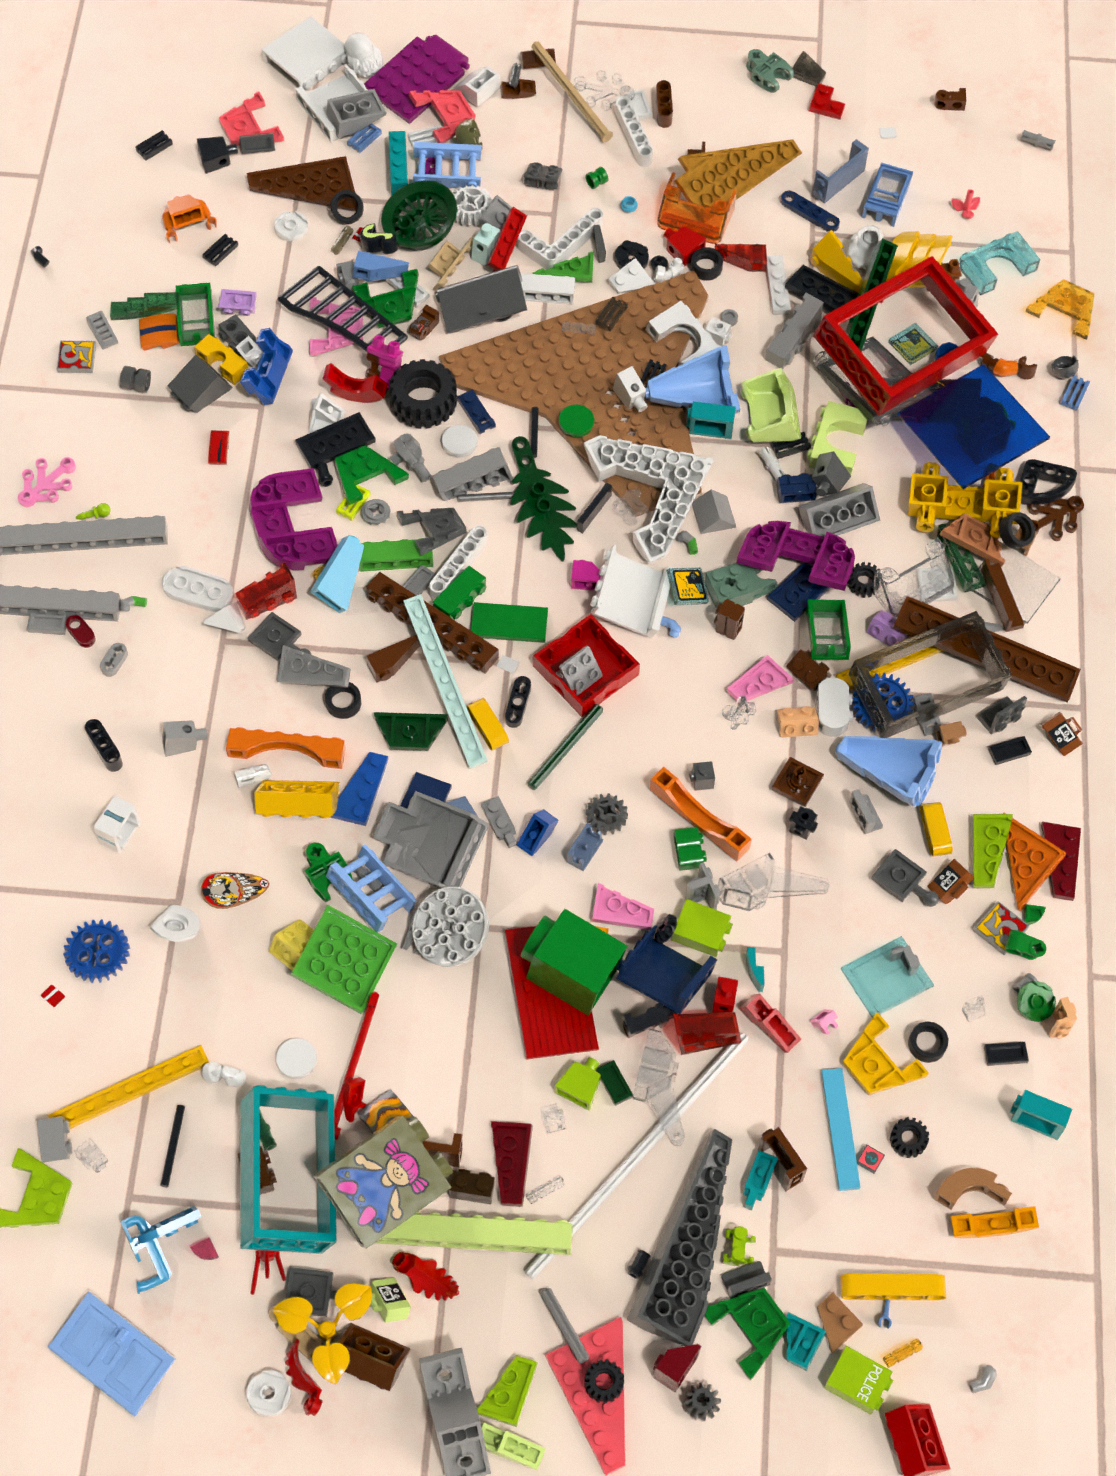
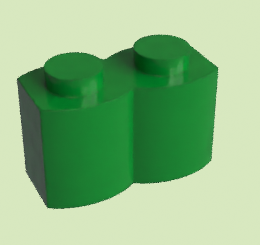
(688, 848)

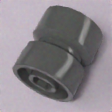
(134, 378)

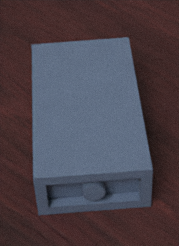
(827, 187)

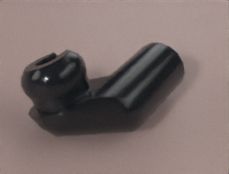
(37, 254)

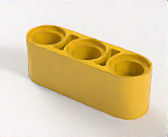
(487, 724)
(936, 829)

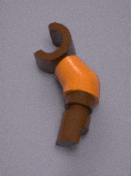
(1008, 367)

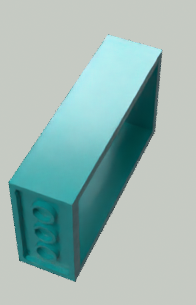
(282, 1240)

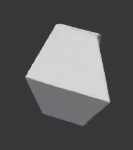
(325, 413)
(227, 618)

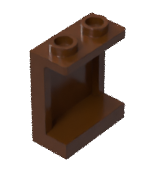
(451, 1153)
(786, 1155)

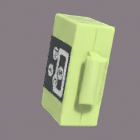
(389, 1300)

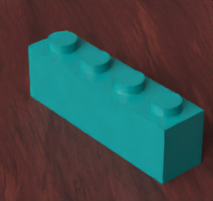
(398, 160)

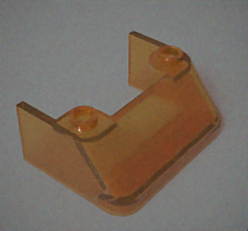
(703, 220)

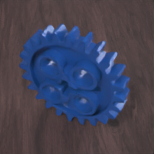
(901, 696)
(78, 949)

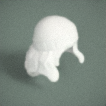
(363, 55)
(863, 245)

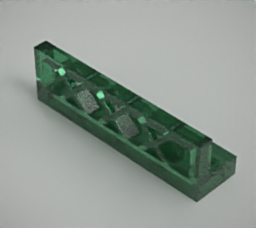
(958, 563)

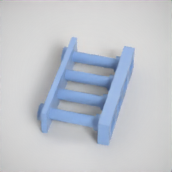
(448, 151)
(359, 900)

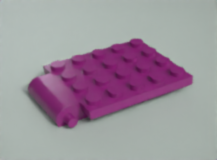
(417, 68)

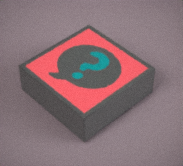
(870, 1159)

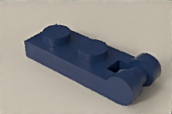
(476, 411)

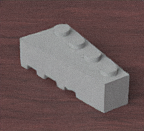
(795, 332)
(473, 474)

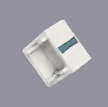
(117, 824)

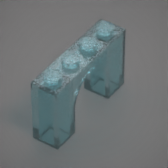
(1010, 247)

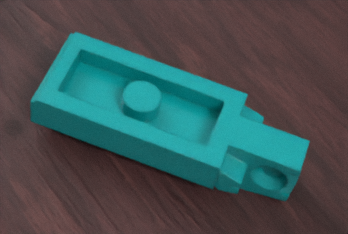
(759, 1178)

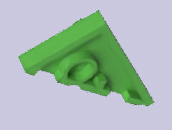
(576, 267)

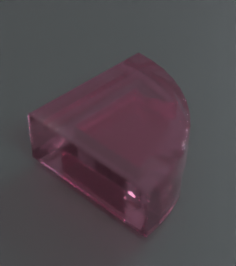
(205, 1250)

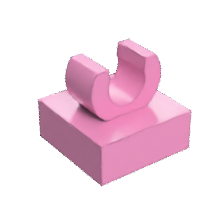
(823, 1019)

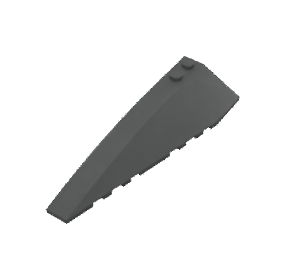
(678, 1278)

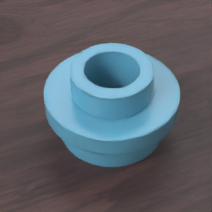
(629, 204)

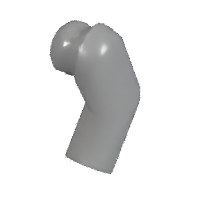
(987, 1380)

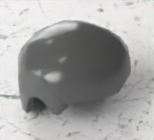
(1065, 366)

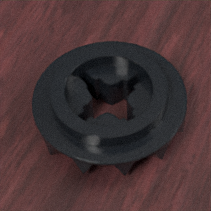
(666, 929)

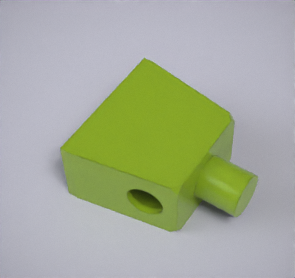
(580, 1083)

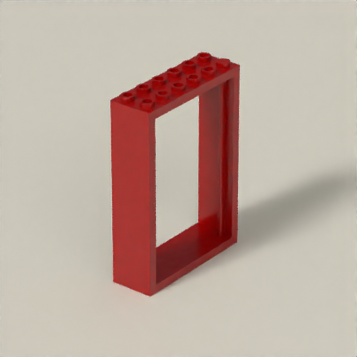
(862, 372)

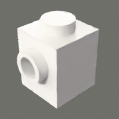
(719, 331)
(250, 351)

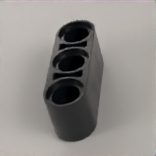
(102, 737)

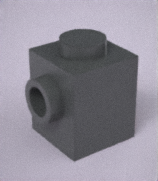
(702, 775)

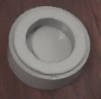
(729, 316)

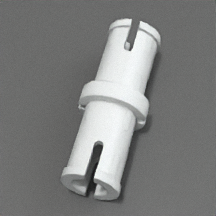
(771, 462)

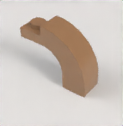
(971, 1180)

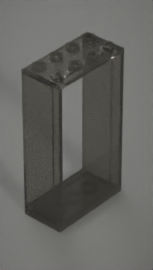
(984, 646)

